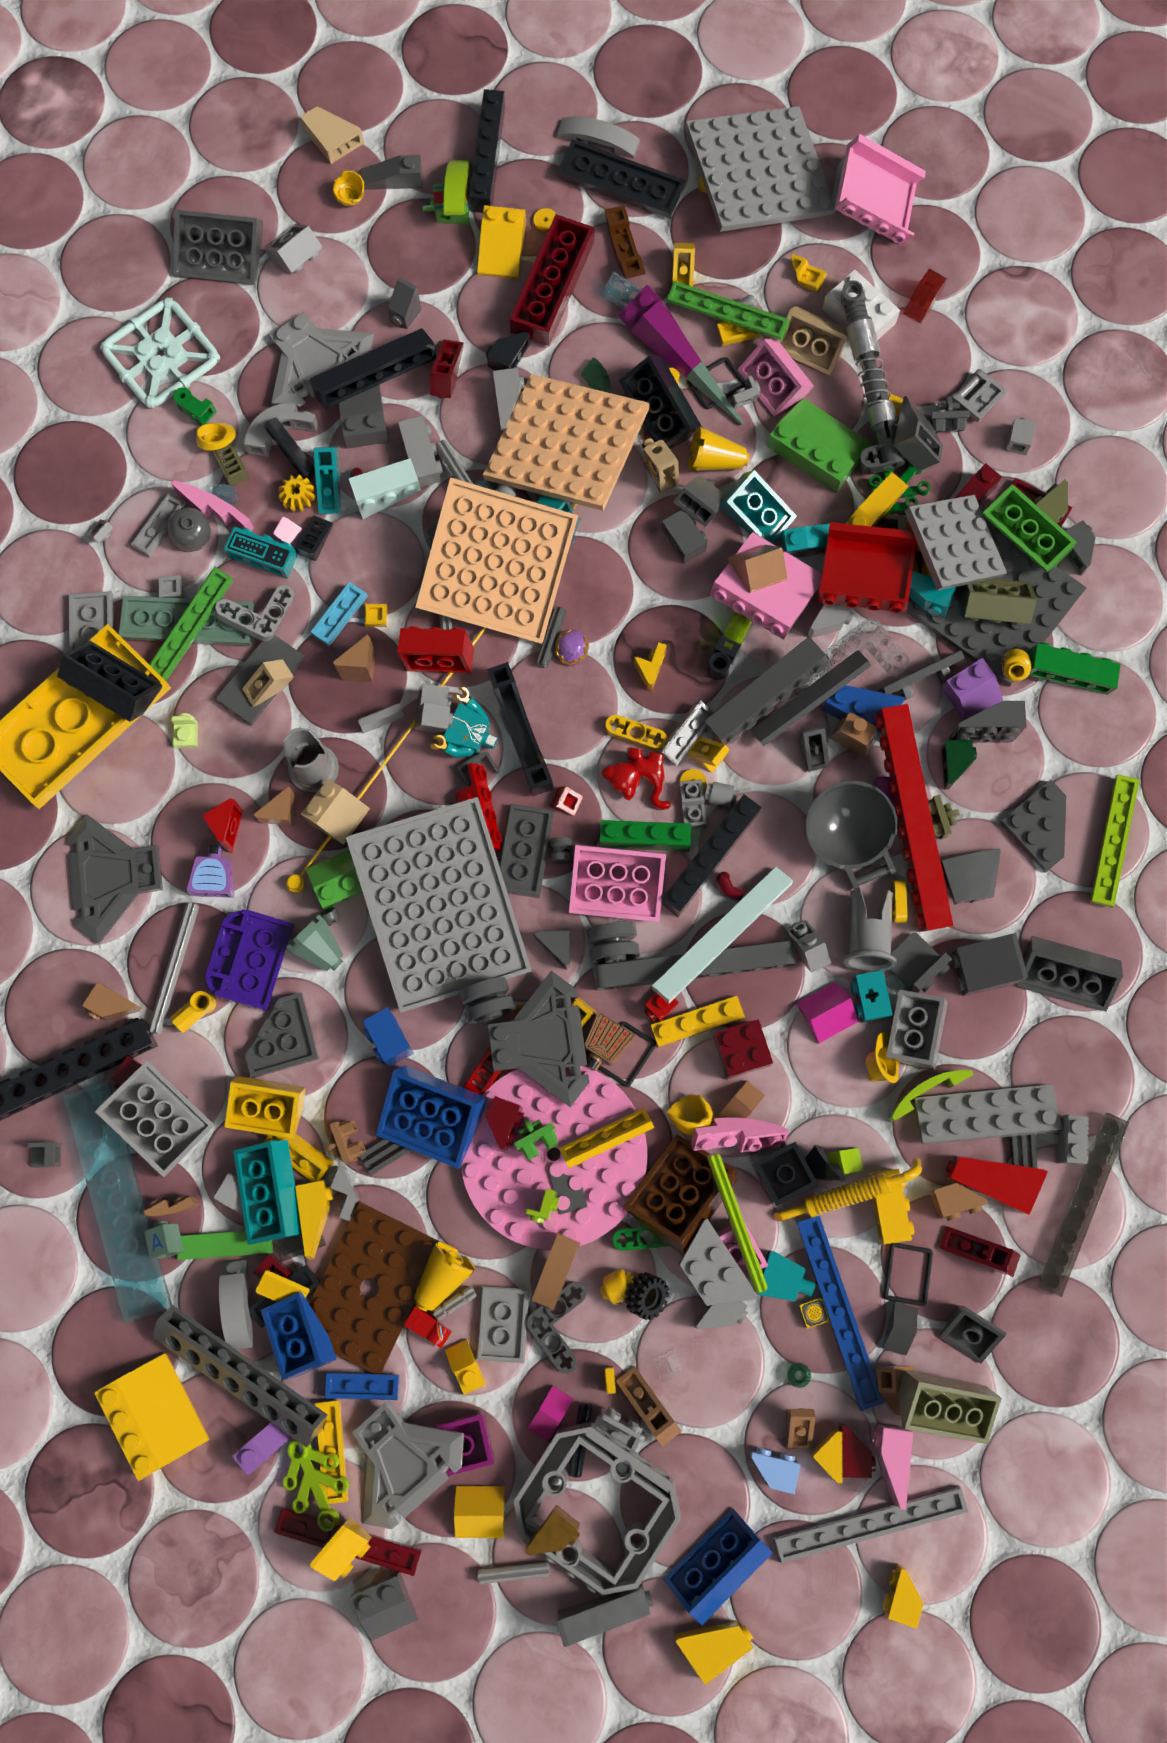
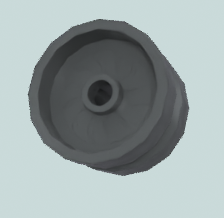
(613, 942)
(486, 1000)

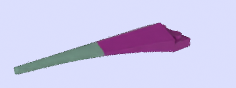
(657, 328)

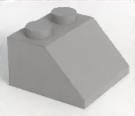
(294, 248)

